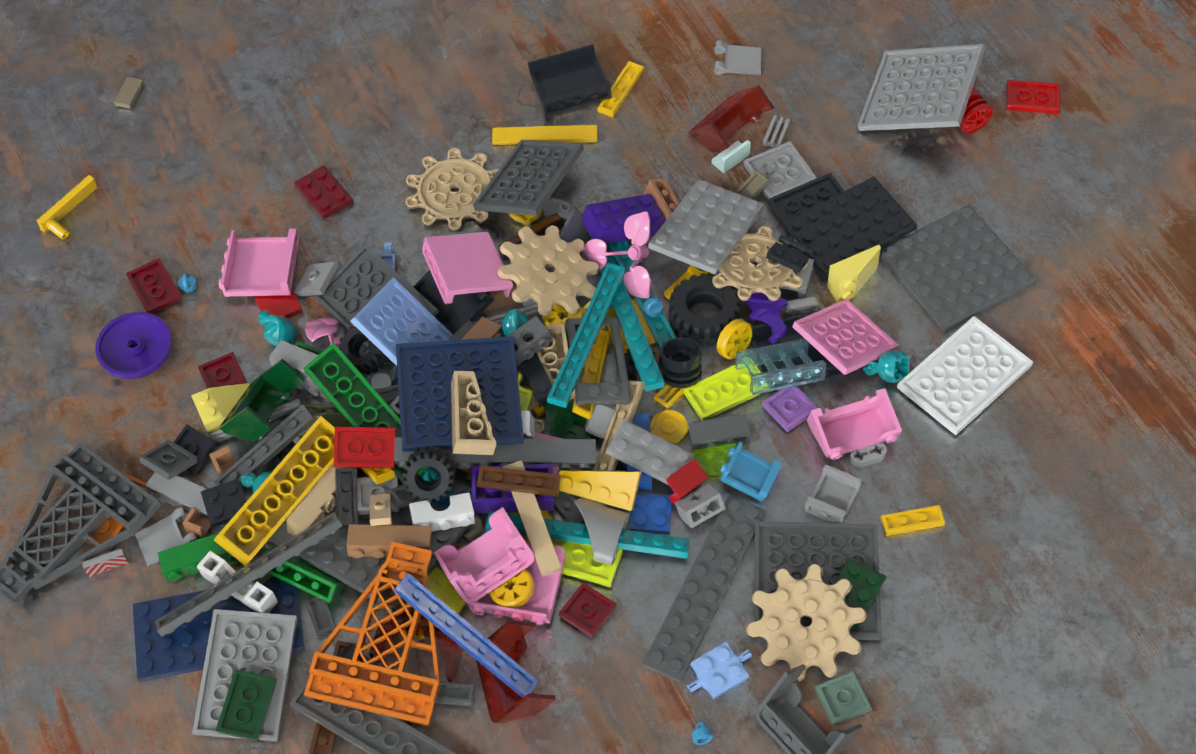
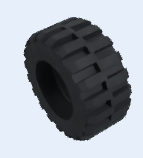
(701, 290)

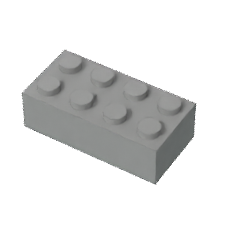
(297, 359)

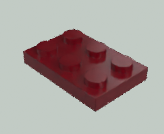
(323, 192)
(154, 286)

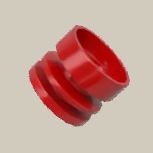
(976, 114)

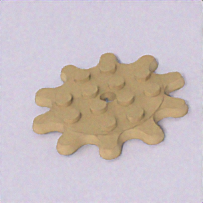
(435, 188)
(764, 277)
(546, 287)
(812, 644)

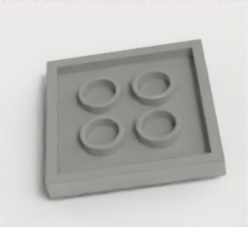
(782, 167)

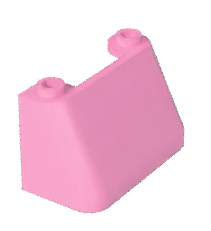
(855, 425)
(486, 560)

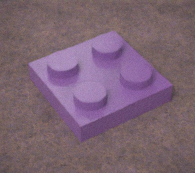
(789, 407)

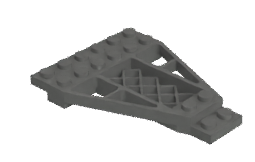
(90, 479)

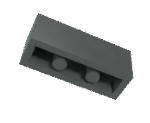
(719, 432)

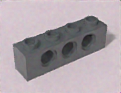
(533, 330)

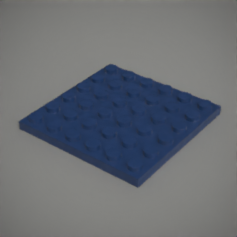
(425, 389)

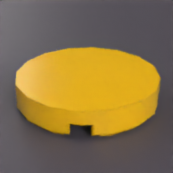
(669, 426)

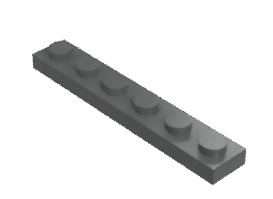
(269, 445)

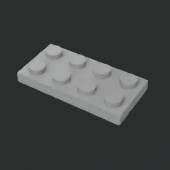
(647, 451)

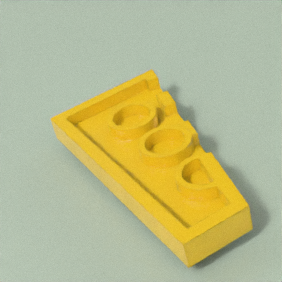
(607, 487)

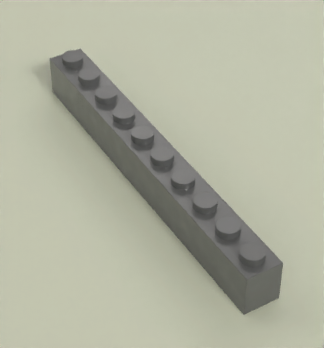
(558, 452)

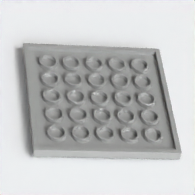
(922, 88)

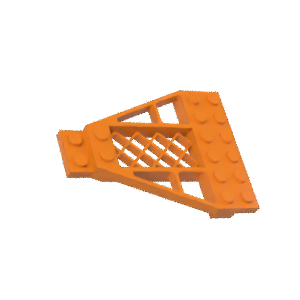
(372, 686)

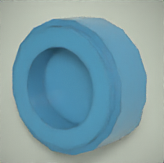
(187, 283)
(653, 307)
(702, 734)

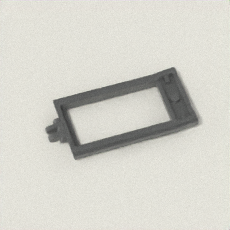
(603, 392)

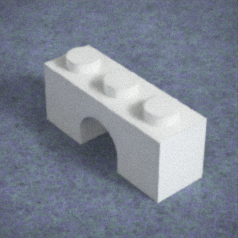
(456, 515)

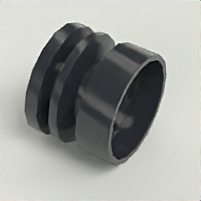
(681, 362)

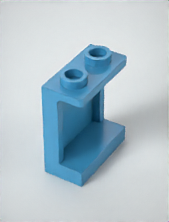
(749, 472)

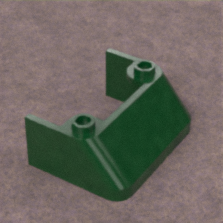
(259, 401)

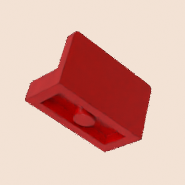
(686, 480)

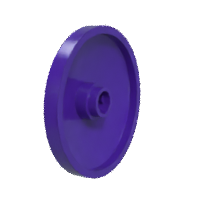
(134, 345)

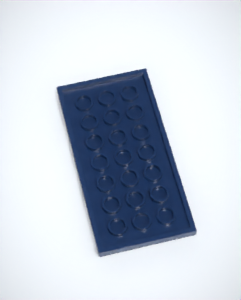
(187, 646)

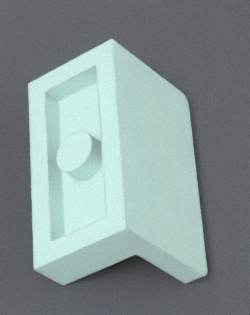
(732, 156)

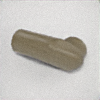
(476, 529)

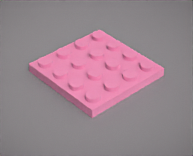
(845, 336)

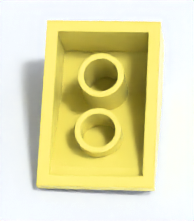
(852, 273)
(216, 404)

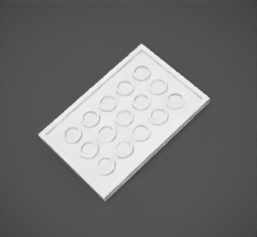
(964, 375)

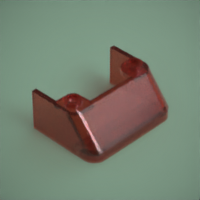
(730, 117)
(445, 643)
(502, 701)

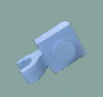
(388, 255)

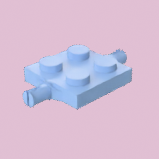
(719, 670)

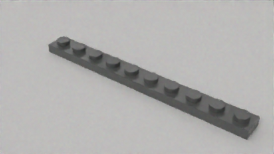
(252, 571)

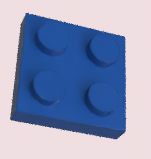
(651, 514)

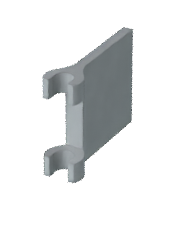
(738, 59)
(163, 536)

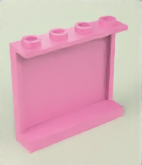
(464, 264)
(259, 265)
(540, 605)

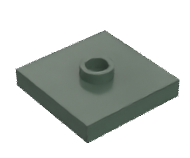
(843, 698)

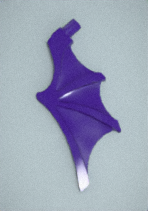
(768, 312)

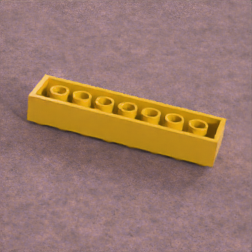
(279, 493)

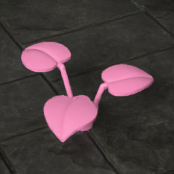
(635, 228)
(323, 327)

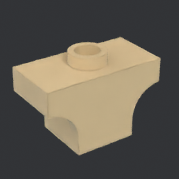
(380, 510)

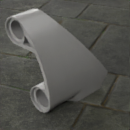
(603, 527)

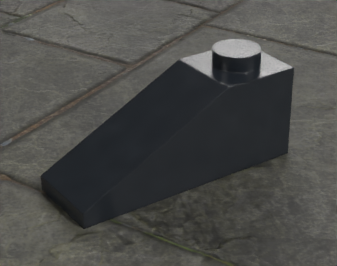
(537, 379)

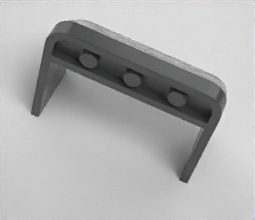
(573, 227)
(790, 724)

